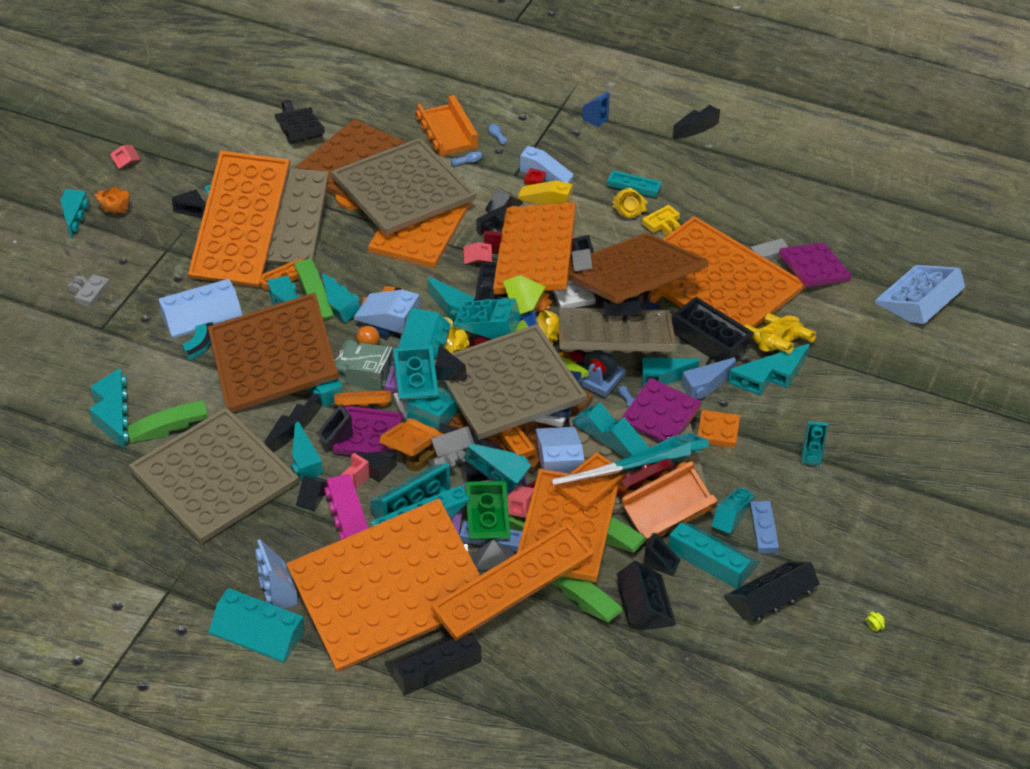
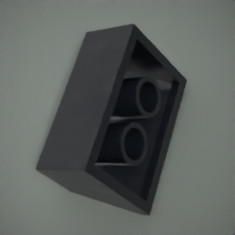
(645, 597)

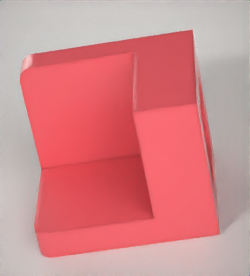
(124, 156)
(477, 253)
(358, 470)
(519, 501)

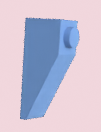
(705, 379)

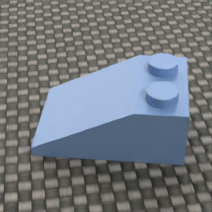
(388, 309)
(559, 449)

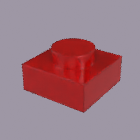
(534, 177)

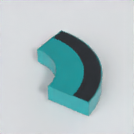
(199, 343)

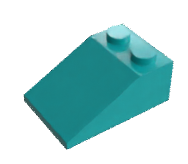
(415, 372)
(433, 410)
(498, 464)

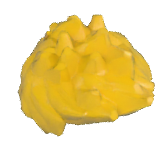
(629, 203)
(549, 325)
(456, 340)

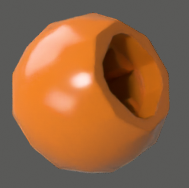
(368, 335)

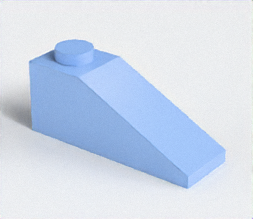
(540, 160)

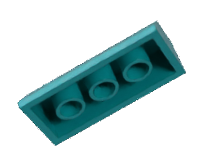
(424, 329)
(413, 490)
(712, 554)
(256, 625)

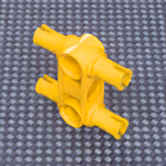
(780, 332)

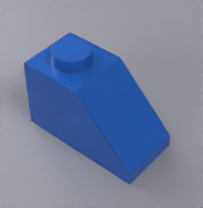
(597, 110)

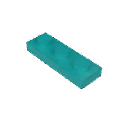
(640, 184)

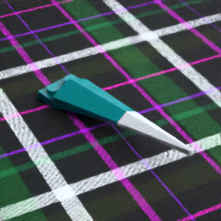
(675, 447)

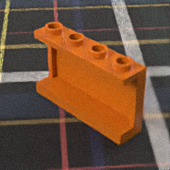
(448, 127)
(668, 501)

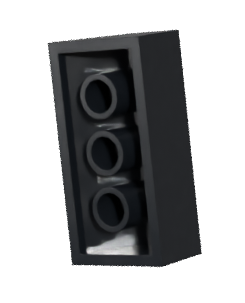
(711, 330)
(773, 590)
(434, 662)

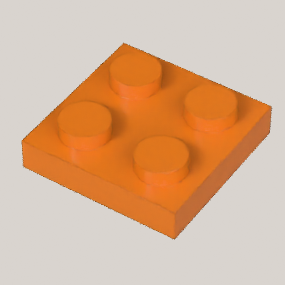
(719, 428)
(406, 439)

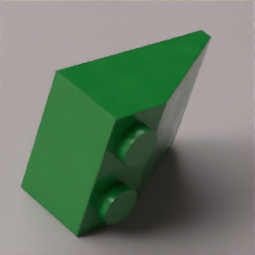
(487, 510)

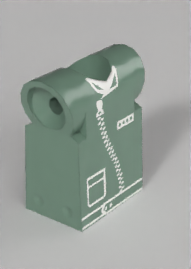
(364, 365)

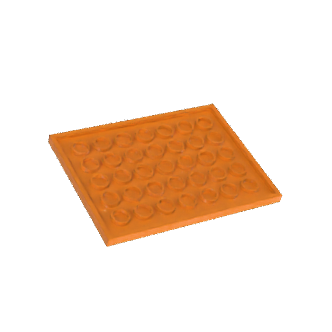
(736, 277)
(382, 583)

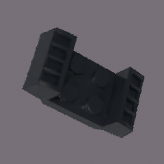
(630, 306)

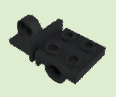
(298, 123)

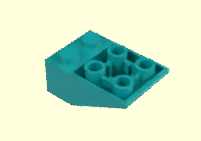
(489, 317)

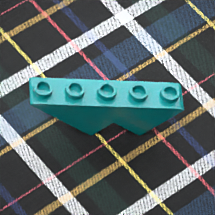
(777, 369)
(110, 407)
(615, 434)
(451, 499)

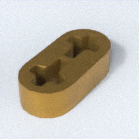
(422, 458)

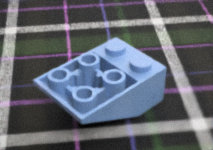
(275, 577)

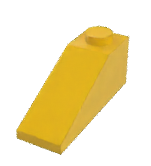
(547, 192)

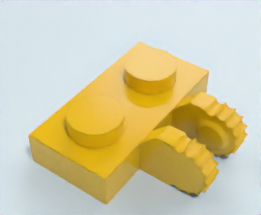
(662, 219)

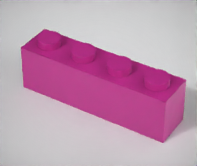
(345, 506)

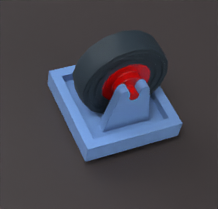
(603, 372)

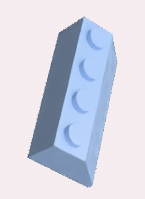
(199, 306)

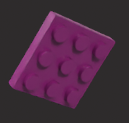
(815, 264)
(661, 411)
(367, 429)

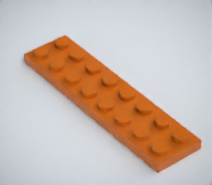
(511, 581)

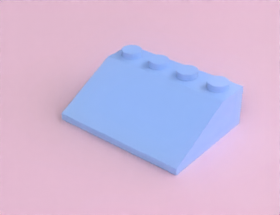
(922, 292)

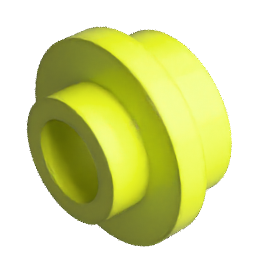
(875, 621)

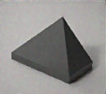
(490, 556)

